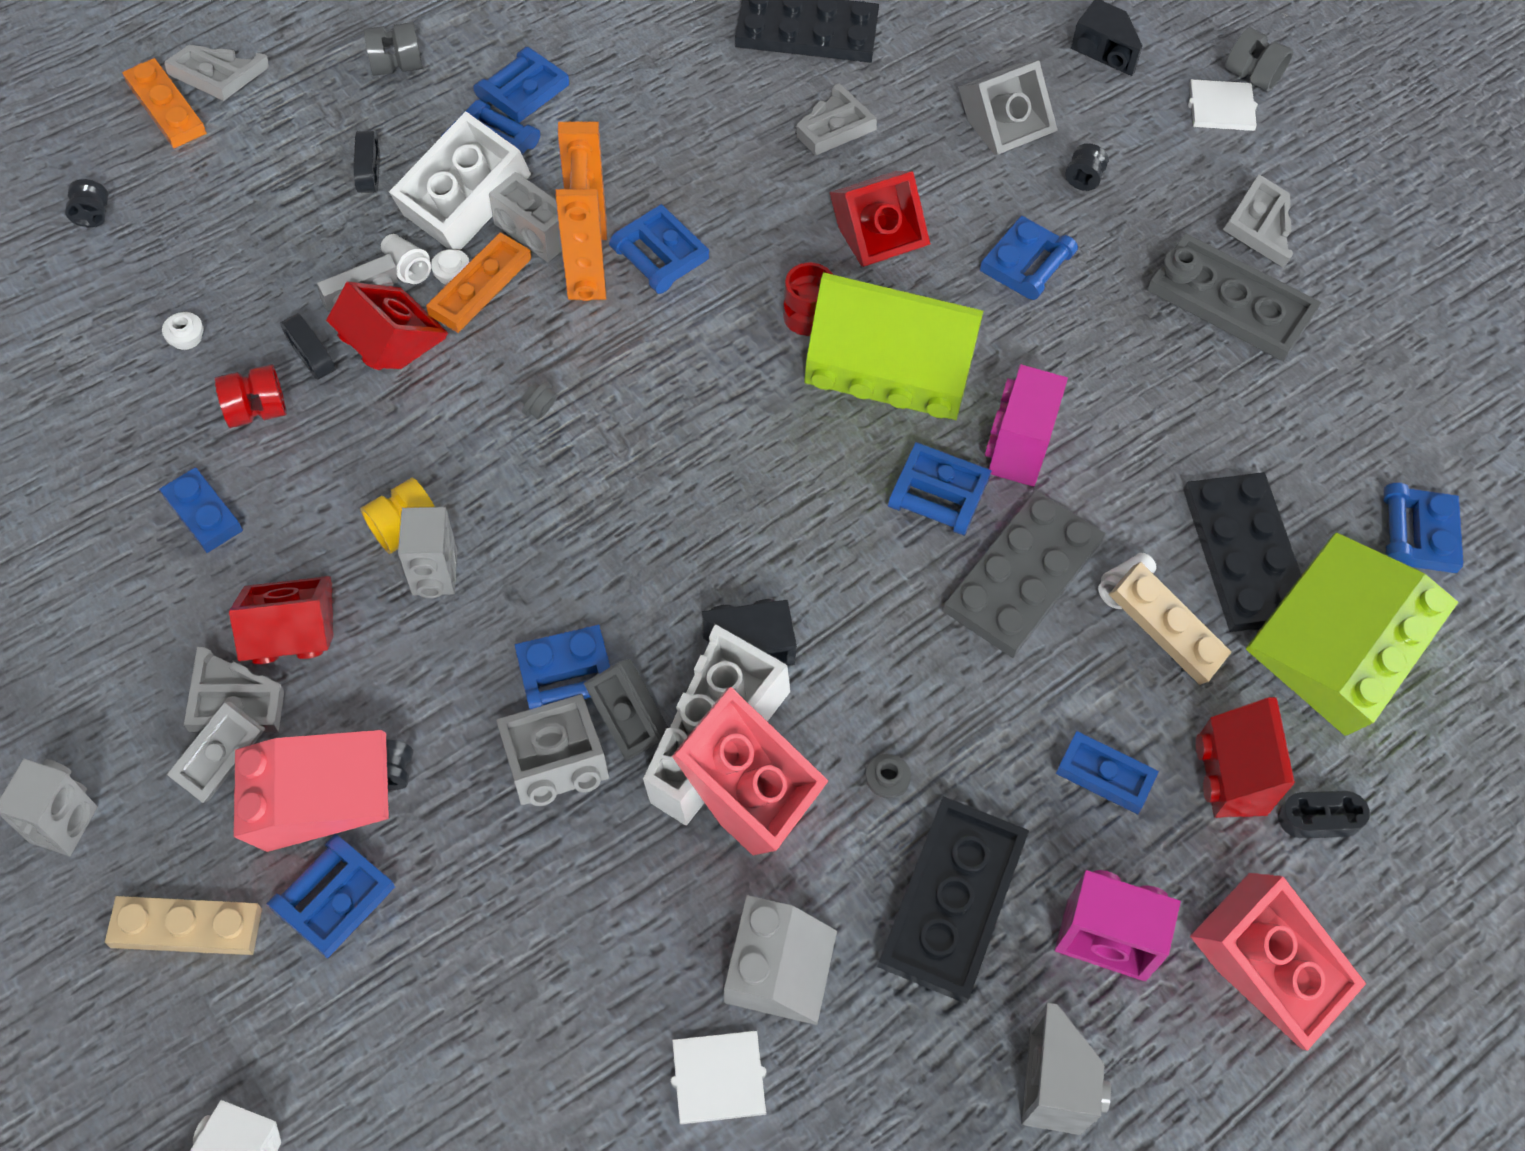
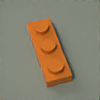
(164, 103)
(478, 282)

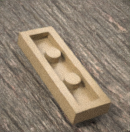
(1170, 623)
(183, 925)

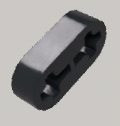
(366, 161)
(307, 346)
(1324, 824)

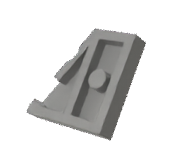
(219, 682)

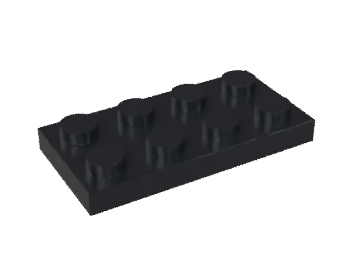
(809, 28)
(1243, 546)
(953, 900)

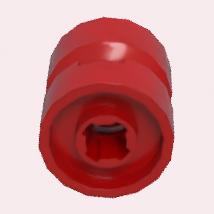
(801, 296)
(236, 401)

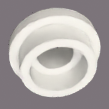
(183, 330)

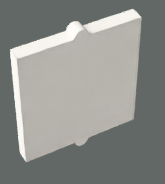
(1222, 105)
(718, 1077)

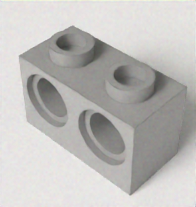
(527, 215)
(428, 551)
(47, 806)

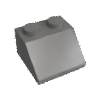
(1009, 106)
(779, 961)
(1062, 1076)

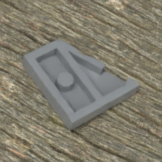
(215, 69)
(835, 122)
(1263, 220)

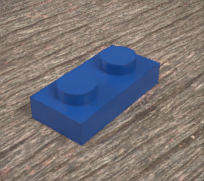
(201, 510)
(1107, 772)

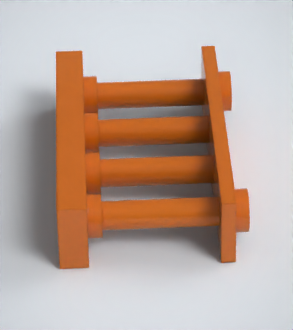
(582, 210)

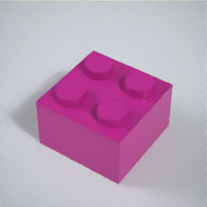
(1025, 424)
(1118, 925)

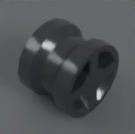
(1087, 167)
(86, 203)
(397, 757)

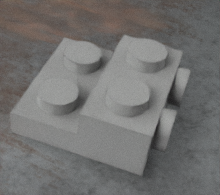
(553, 750)

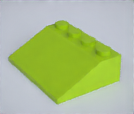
(891, 346)
(1351, 631)

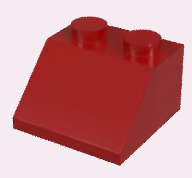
(881, 217)
(384, 325)
(283, 620)
(1245, 760)

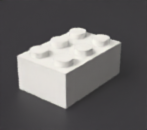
(453, 180)

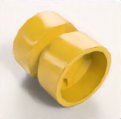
(384, 513)

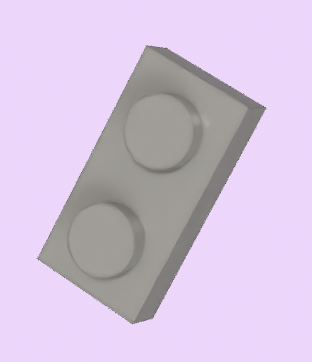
(377, 272)
(212, 753)

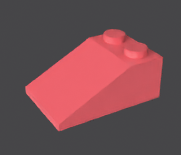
(748, 774)
(309, 787)
(1279, 957)

